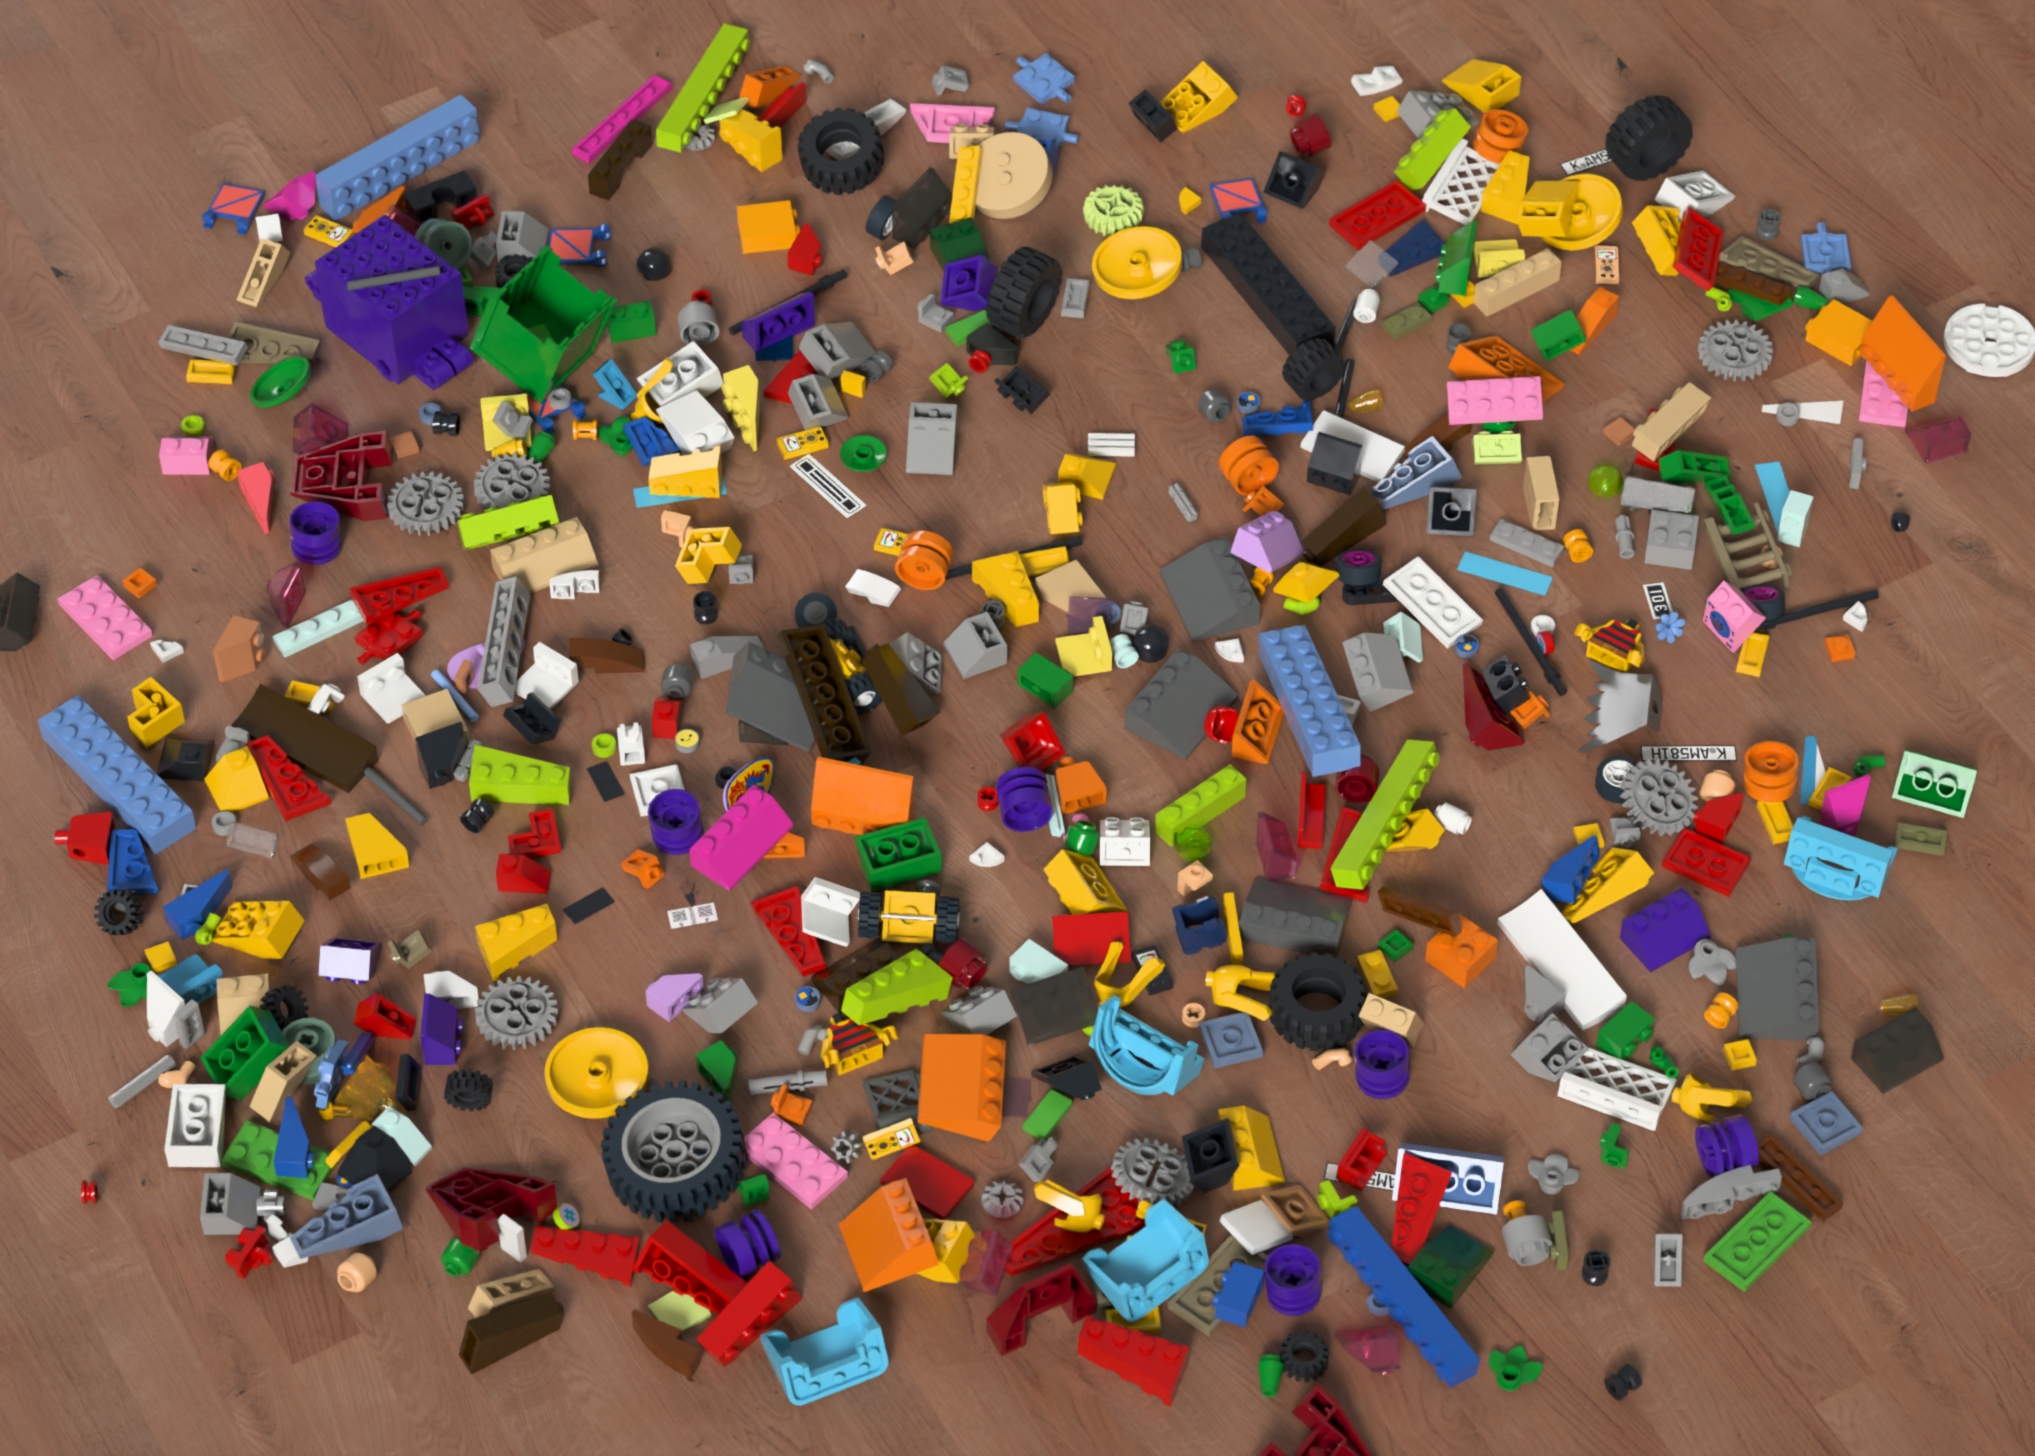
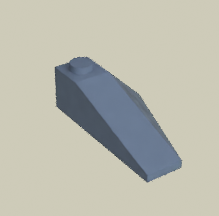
(1425, 467)
(357, 1219)

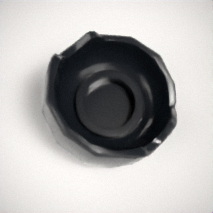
(654, 264)
(1151, 643)

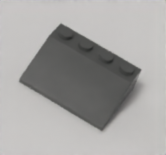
(1211, 591)
(767, 696)
(1176, 702)
(1294, 917)
(1777, 990)

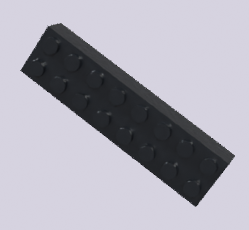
(1265, 283)

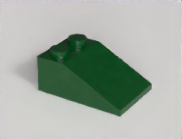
(957, 242)
(1449, 1265)

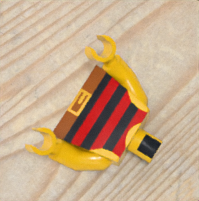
(1614, 644)
(854, 1044)

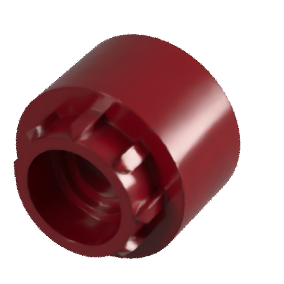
(1310, 136)
(1358, 783)
(964, 964)

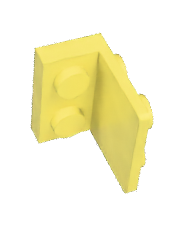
(1496, 256)
(492, 434)
(1086, 652)

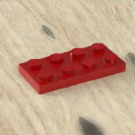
(1377, 215)
(1698, 249)

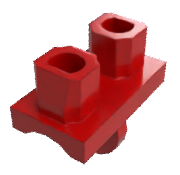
(474, 212)
(254, 1252)

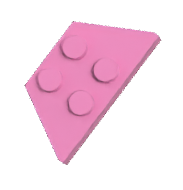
(937, 119)

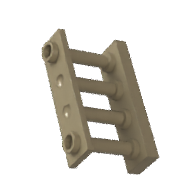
(1731, 568)

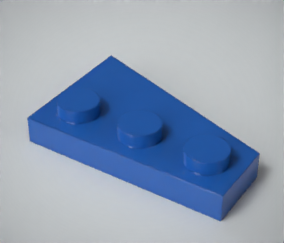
(1285, 421)
(129, 864)

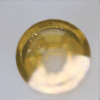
(1366, 402)
(1899, 1004)

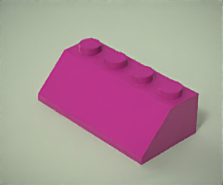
(740, 838)

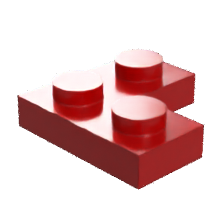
(542, 839)

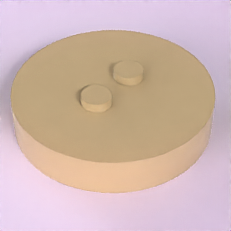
(1012, 175)

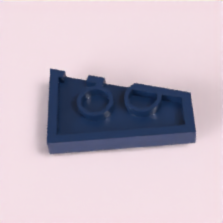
(1415, 248)

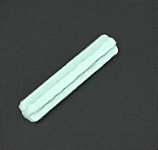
(1056, 822)

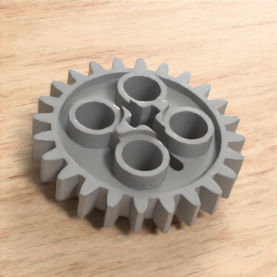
(1735, 350)
(506, 481)
(425, 503)
(1647, 792)
(530, 999)
(1133, 1168)

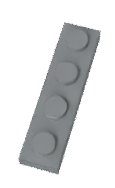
(203, 345)

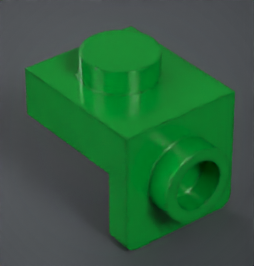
(1181, 355)
(1611, 1153)

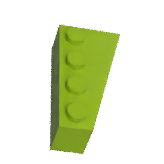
(507, 523)
(517, 779)
(896, 987)

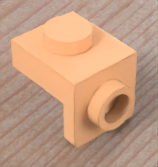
(895, 258)
(676, 524)
(1193, 878)

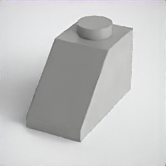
(1842, 287)
(1540, 996)

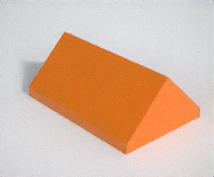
(1257, 725)

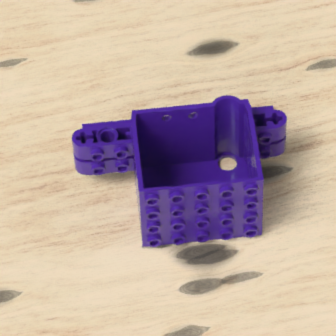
(397, 325)

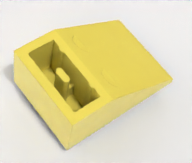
(743, 402)

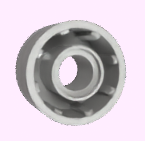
(698, 323)
(1527, 1239)

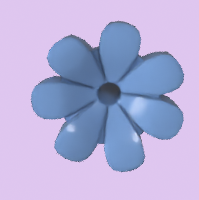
(1669, 626)

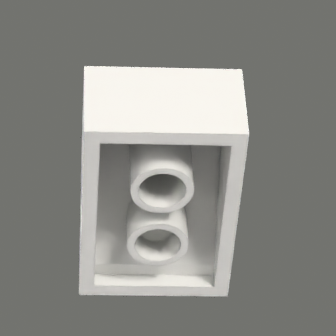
(1694, 191)
(689, 372)
(695, 424)
(196, 1125)

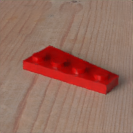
(795, 369)
(393, 594)
(285, 781)
(1345, 825)
(783, 919)
(1417, 1203)
(594, 1251)

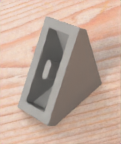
(1667, 1259)

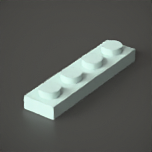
(317, 628)

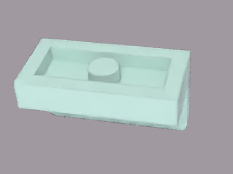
(1407, 635)

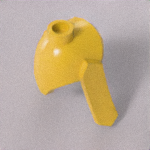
(646, 405)
(1224, 985)
(1130, 991)
(1697, 1095)
(1083, 1210)

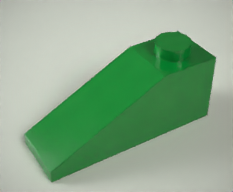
(1692, 467)

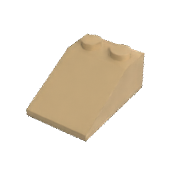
(237, 994)

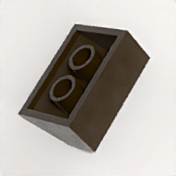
(852, 969)

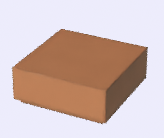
(1619, 431)
(404, 445)
(464, 676)

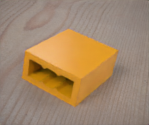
(767, 226)
(1838, 331)

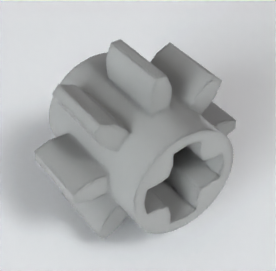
(847, 1152)
(271, 1204)

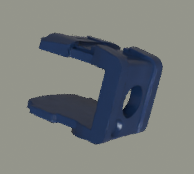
(1210, 933)

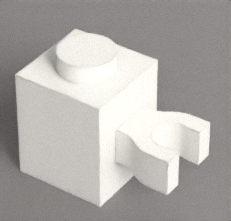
(630, 744)

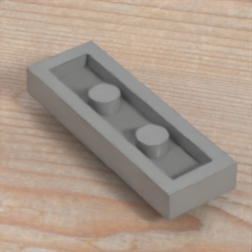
(1527, 543)

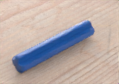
(357, 1053)

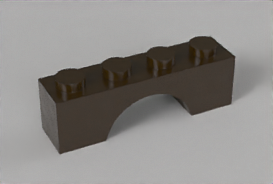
(607, 173)

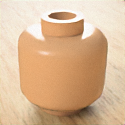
(1717, 785)
(356, 1272)

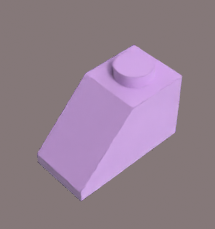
(672, 993)

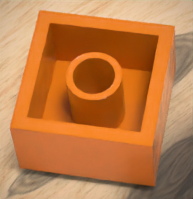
(1462, 956)

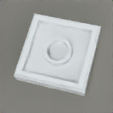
(652, 782)
(1255, 1227)

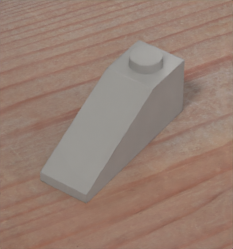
(717, 653)

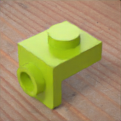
(948, 381)
(1331, 1202)

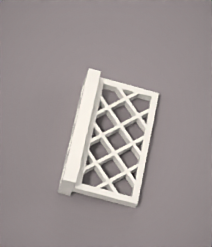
(1445, 178)
(1612, 1099)

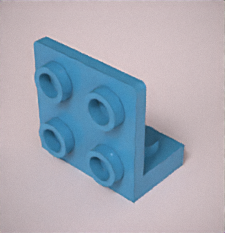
(193, 979)

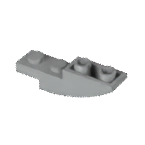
(1720, 1192)

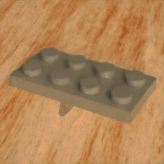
(1196, 1299)

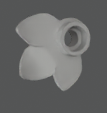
(1711, 965)
(1553, 1173)

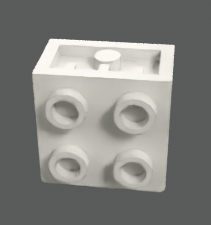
(549, 677)
(388, 687)
(1125, 842)
(827, 910)

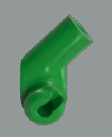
(1865, 763)
(1663, 1061)

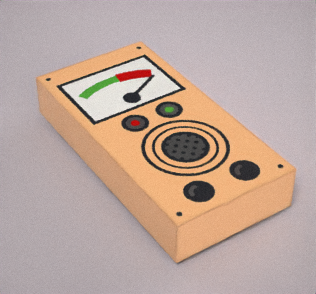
(1606, 265)

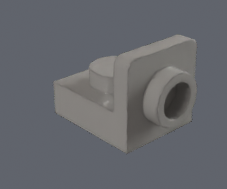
(950, 78)
(934, 315)
(510, 421)
(741, 570)
(1132, 618)
(234, 740)
(1624, 832)

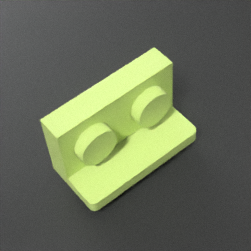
(1497, 448)

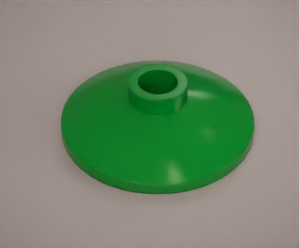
(863, 453)

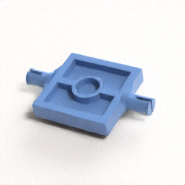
(1044, 79)
(1044, 126)
(1825, 251)
(331, 1073)

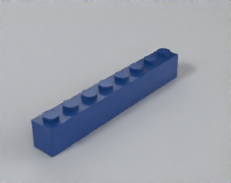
(1404, 1297)

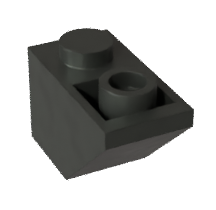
(994, 344)

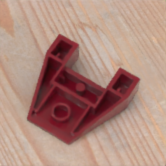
(341, 473)
(477, 1198)
(1055, 1288)
(1330, 1429)

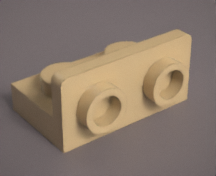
(962, 136)

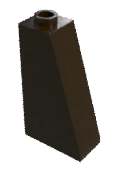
(1344, 528)
(899, 689)
(508, 1331)

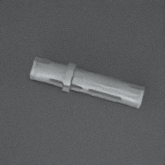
(794, 1081)

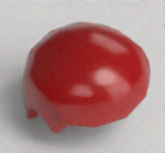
(1220, 724)

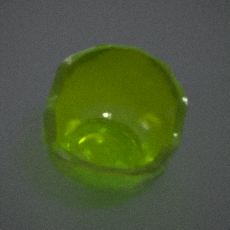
(1605, 481)
(1192, 844)

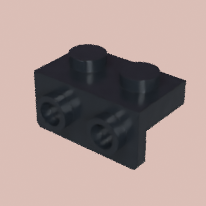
(1022, 389)
(533, 720)

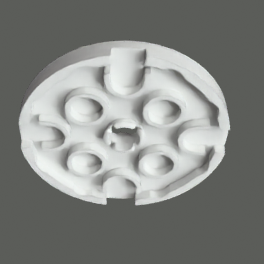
(1973, 324)

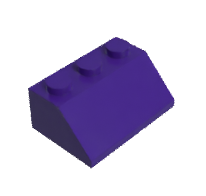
(779, 321)
(1664, 929)

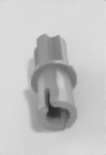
(1624, 537)

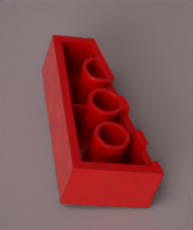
(688, 1268)
(749, 1314)
(1136, 1356)

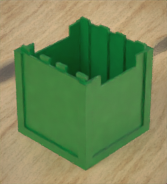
(536, 297)

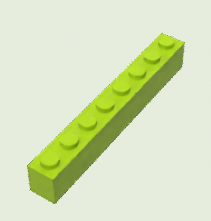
(702, 88)
(1385, 814)

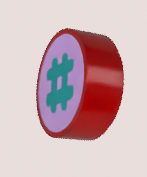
(1545, 642)

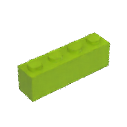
(1432, 149)
(1201, 804)

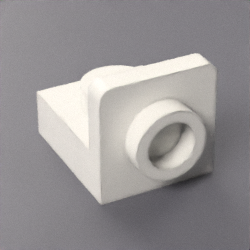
(320, 702)

